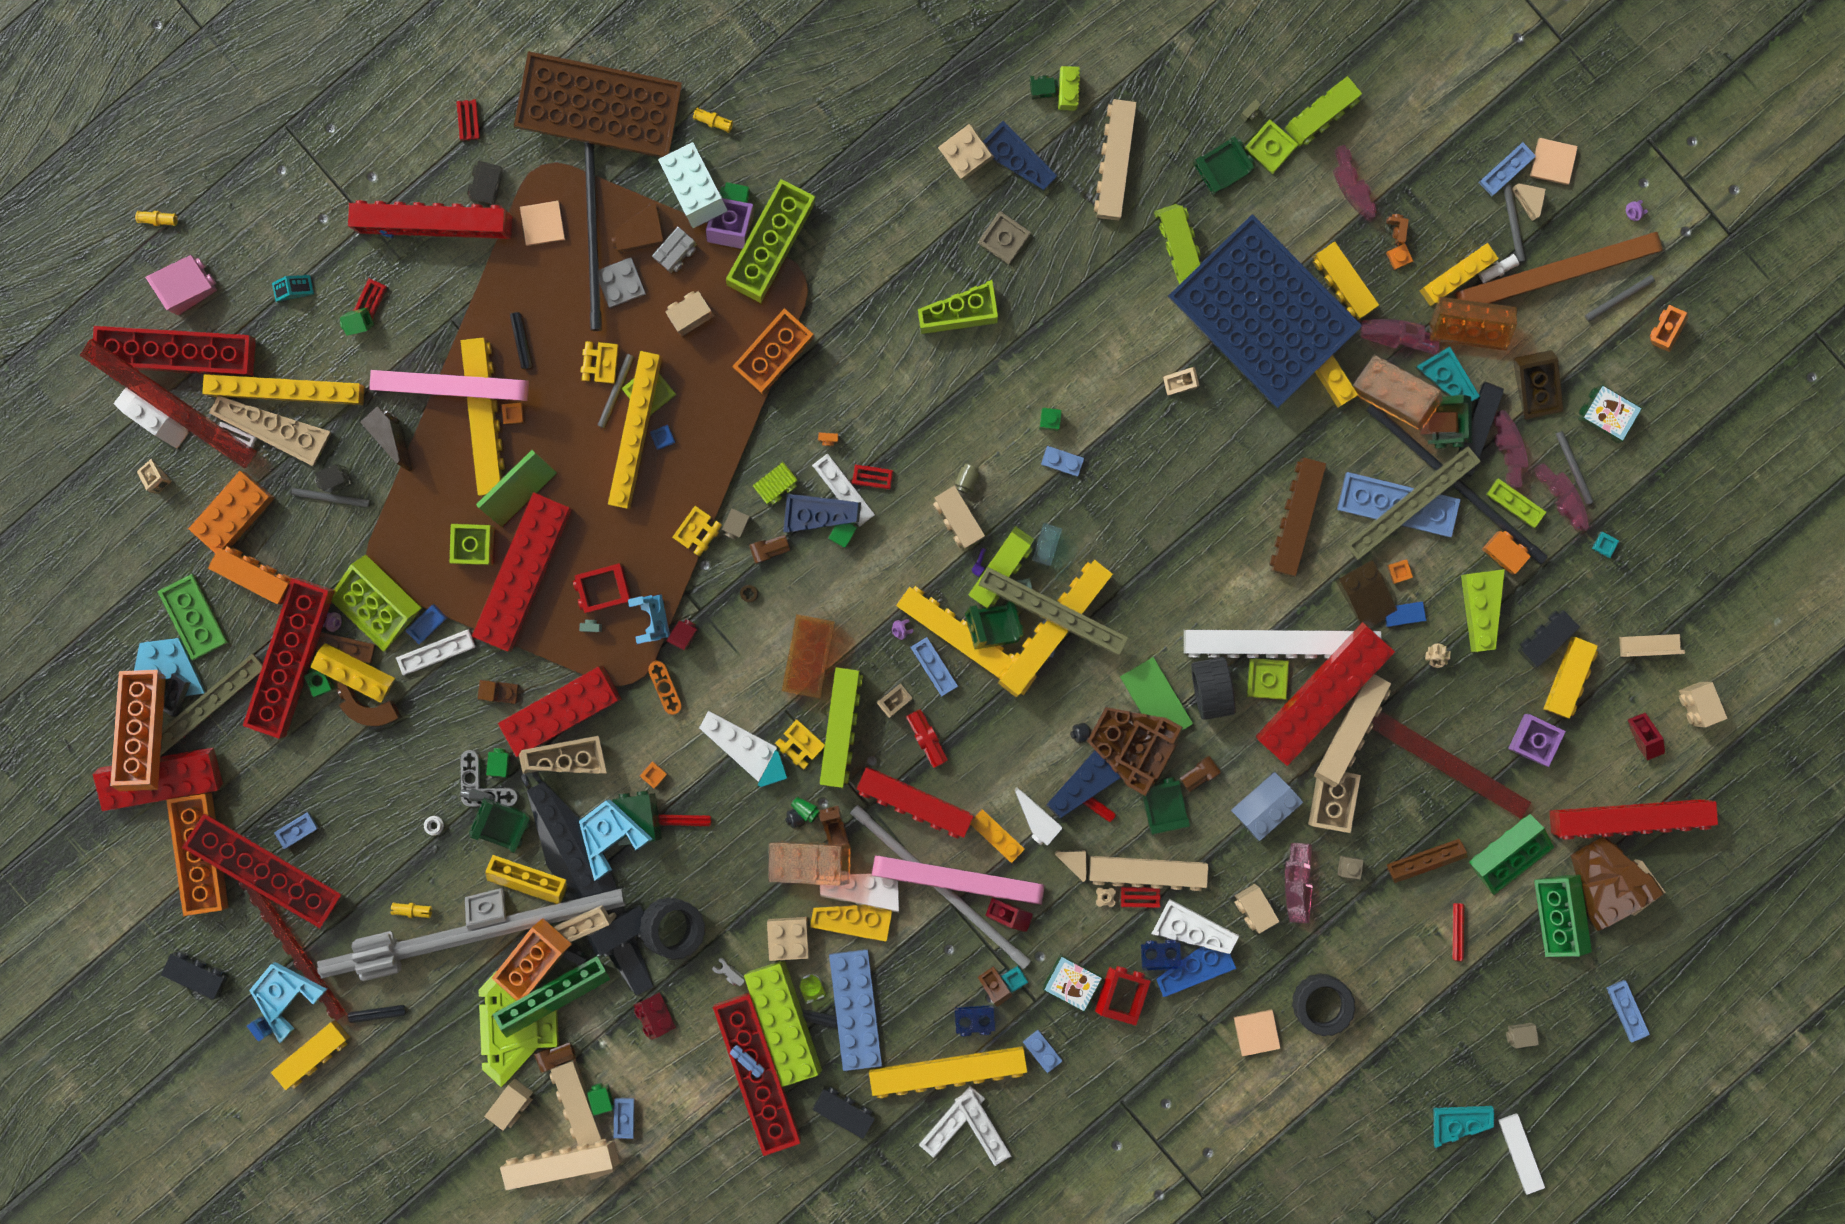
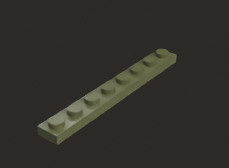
(1412, 502)
(1053, 611)
(210, 702)

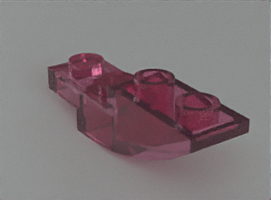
(1355, 191)
(1396, 332)
(1511, 440)
(1570, 501)
(1297, 884)

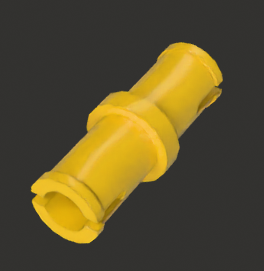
(713, 120)
(156, 218)
(411, 910)

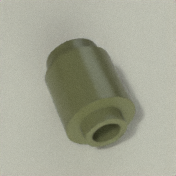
(967, 478)

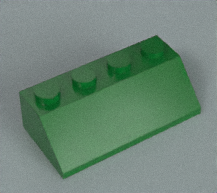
(1511, 854)
(1563, 916)

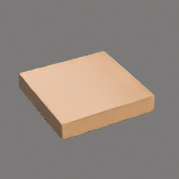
(1553, 161)
(542, 223)
(1256, 1032)

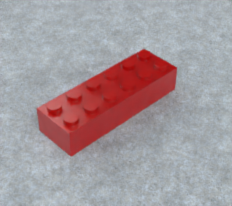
(560, 710)
(178, 777)
(914, 801)

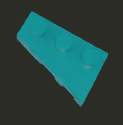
(1448, 374)
(1456, 1122)

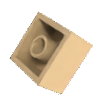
(966, 152)
(689, 313)
(1702, 704)
(1256, 908)
(788, 938)
(506, 1108)

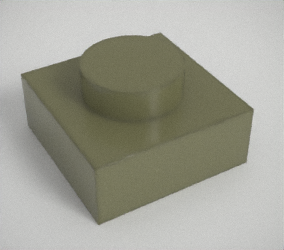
(1251, 111)

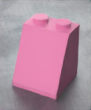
(182, 284)

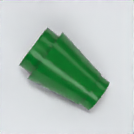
(805, 809)

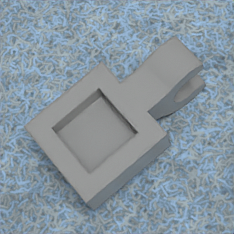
(732, 974)

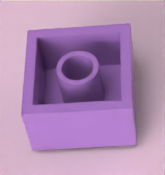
(732, 226)
(1536, 740)

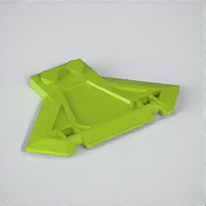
(516, 1048)

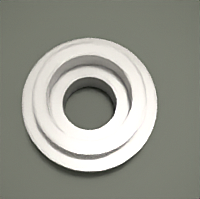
(427, 825)

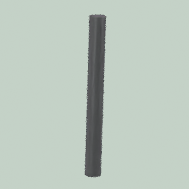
(1514, 223)
(1619, 298)
(615, 391)
(1574, 467)
(330, 497)

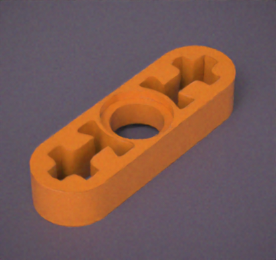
(665, 703)

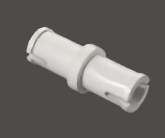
(1498, 268)

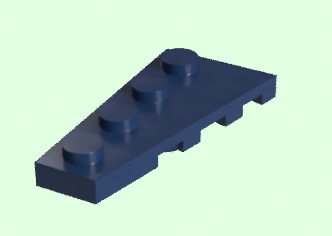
(1018, 156)
(817, 512)
(1085, 783)

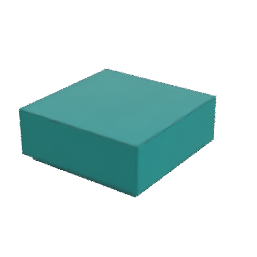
(1605, 544)
(1014, 979)

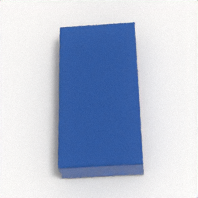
(1406, 614)
(426, 624)
(260, 1028)

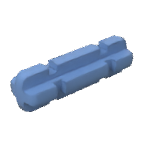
(747, 1061)

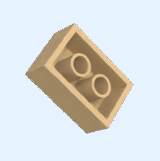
(958, 518)
(1334, 806)

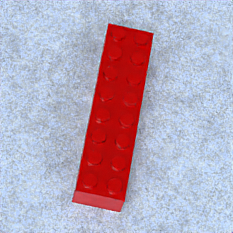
(430, 220)
(180, 350)
(522, 572)
(288, 658)
(1325, 694)
(1633, 817)
(261, 870)
(763, 1095)

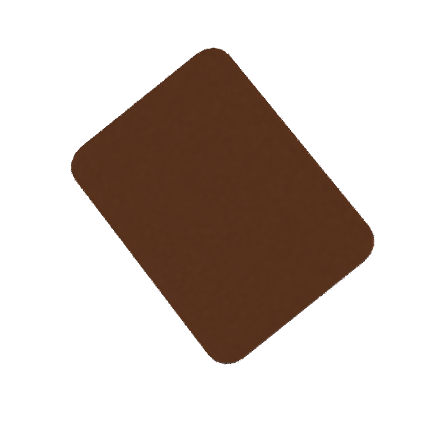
(707, 419)

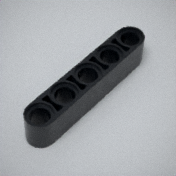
(1482, 418)

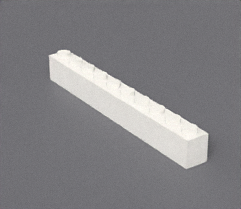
(1263, 642)

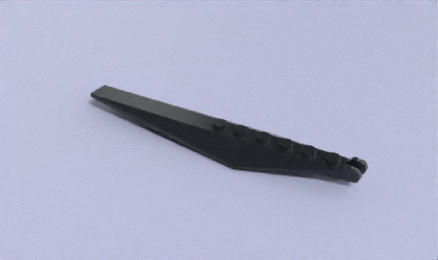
(568, 859)

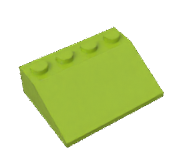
(374, 602)

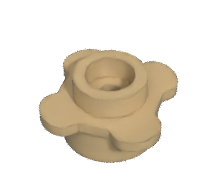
(1110, 897)

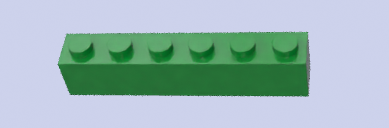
(551, 997)

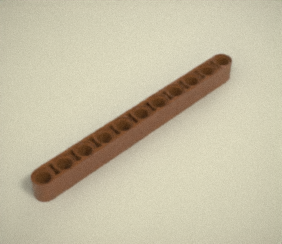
(1563, 270)

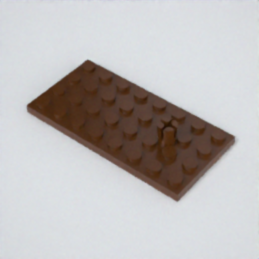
(597, 105)

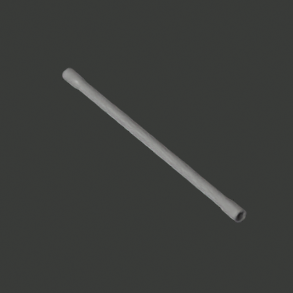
(1015, 954)

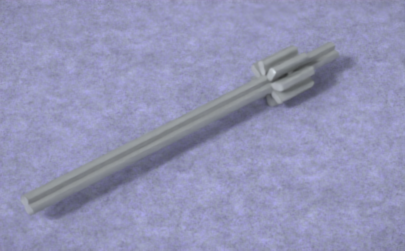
(381, 953)

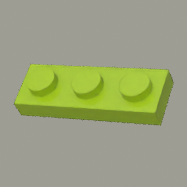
(1516, 503)

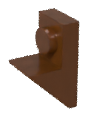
(1441, 423)
(498, 691)
(995, 986)

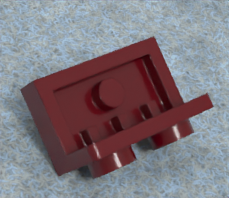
(654, 1016)

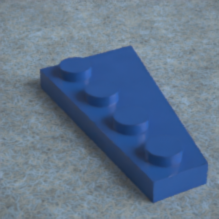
(1196, 968)

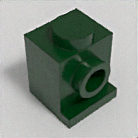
(1043, 87)

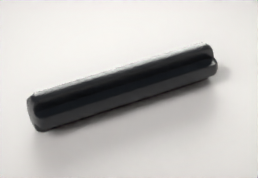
(520, 339)
(378, 1013)
(820, 1018)

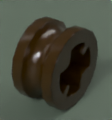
(753, 589)

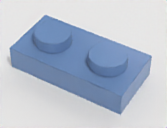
(1062, 461)
(296, 830)
(1042, 1051)
(624, 1118)

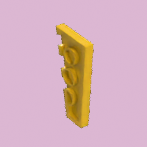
(853, 920)

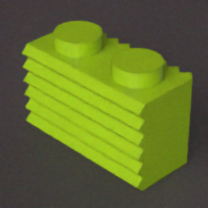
(1069, 88)
(775, 484)

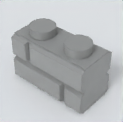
(674, 250)

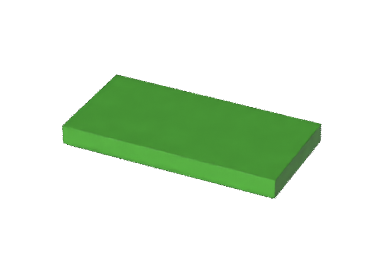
(516, 488)
(192, 617)
(1154, 694)

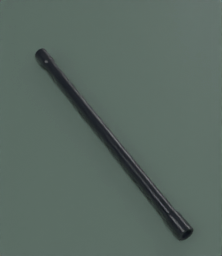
(595, 313)
(1381, 416)

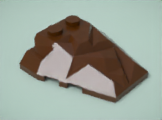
(1135, 745)
(1612, 883)

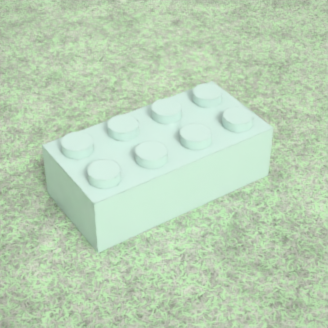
(693, 185)

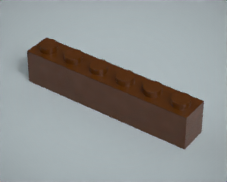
(1298, 516)

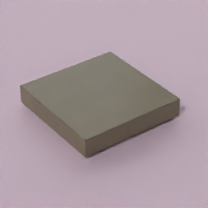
(1004, 238)

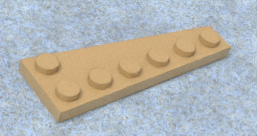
(288, 435)

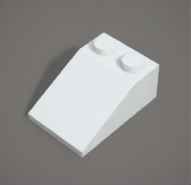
(1040, 823)

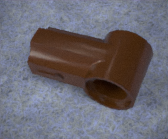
(765, 549)
(1204, 771)
(550, 1058)

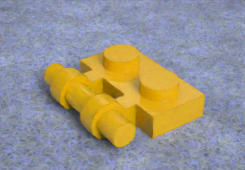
(605, 364)
(692, 527)
(804, 740)

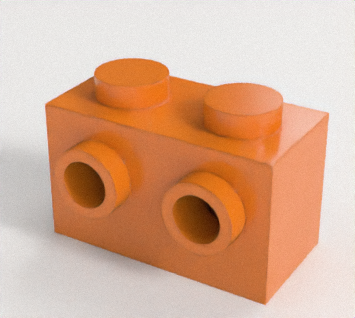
(1669, 328)
(1506, 552)

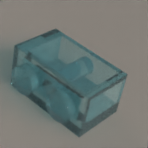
(1046, 544)

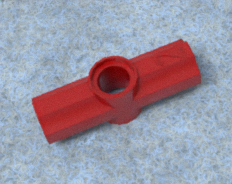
(926, 738)

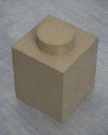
(736, 524)
(1350, 867)
(1522, 1035)

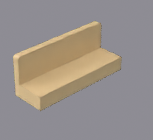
(1650, 645)
(585, 923)

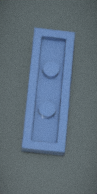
(1507, 169)
(934, 666)
(1627, 1011)

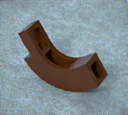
(366, 715)
(834, 826)

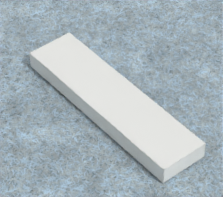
(841, 486)
(436, 652)
(946, 1127)
(982, 1127)
(1521, 1153)

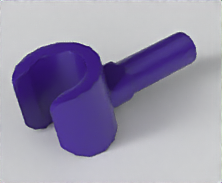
(977, 568)

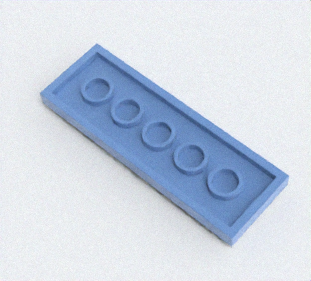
(1373, 497)
(855, 1009)

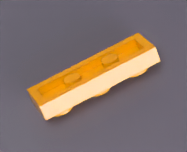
(996, 835)

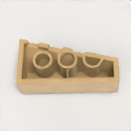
(571, 756)

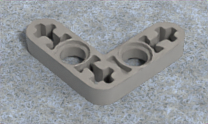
(476, 785)

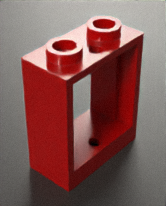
(621, 582)
(1108, 989)

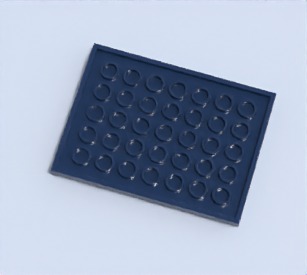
(1264, 311)

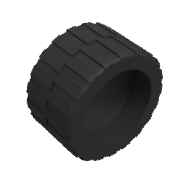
(1213, 688)
(694, 932)
(1346, 1011)

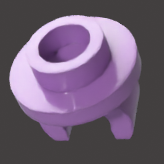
(1635, 210)
(332, 621)
(899, 629)

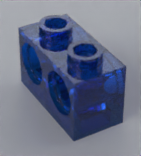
(1161, 962)
(974, 1013)

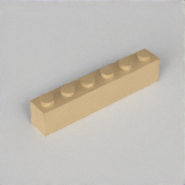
(1116, 159)
(1352, 730)
(1148, 872)
(577, 1107)
(560, 1164)

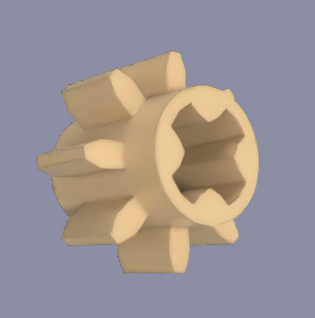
(1437, 655)

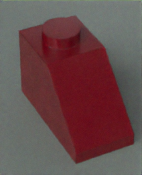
(683, 634)
(1646, 736)
(1009, 915)

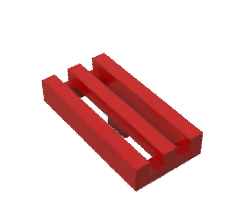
(466, 103)
(378, 299)
(870, 484)
(1140, 889)

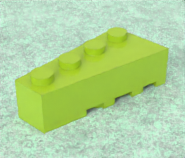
(1323, 111)
(1180, 241)
(961, 310)
(1004, 562)
(1482, 605)

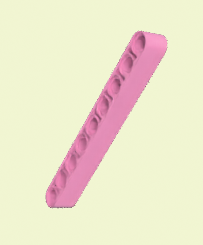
(449, 385)
(958, 880)

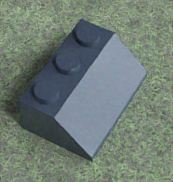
(1266, 806)

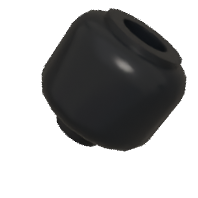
(1081, 732)
(794, 819)

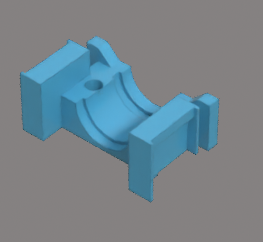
(658, 626)

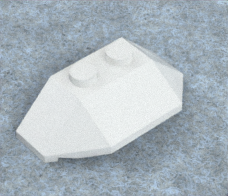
(151, 418)

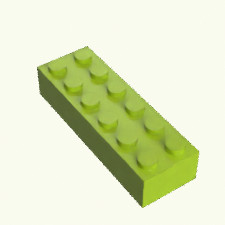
(770, 240)
(839, 728)
(783, 1023)

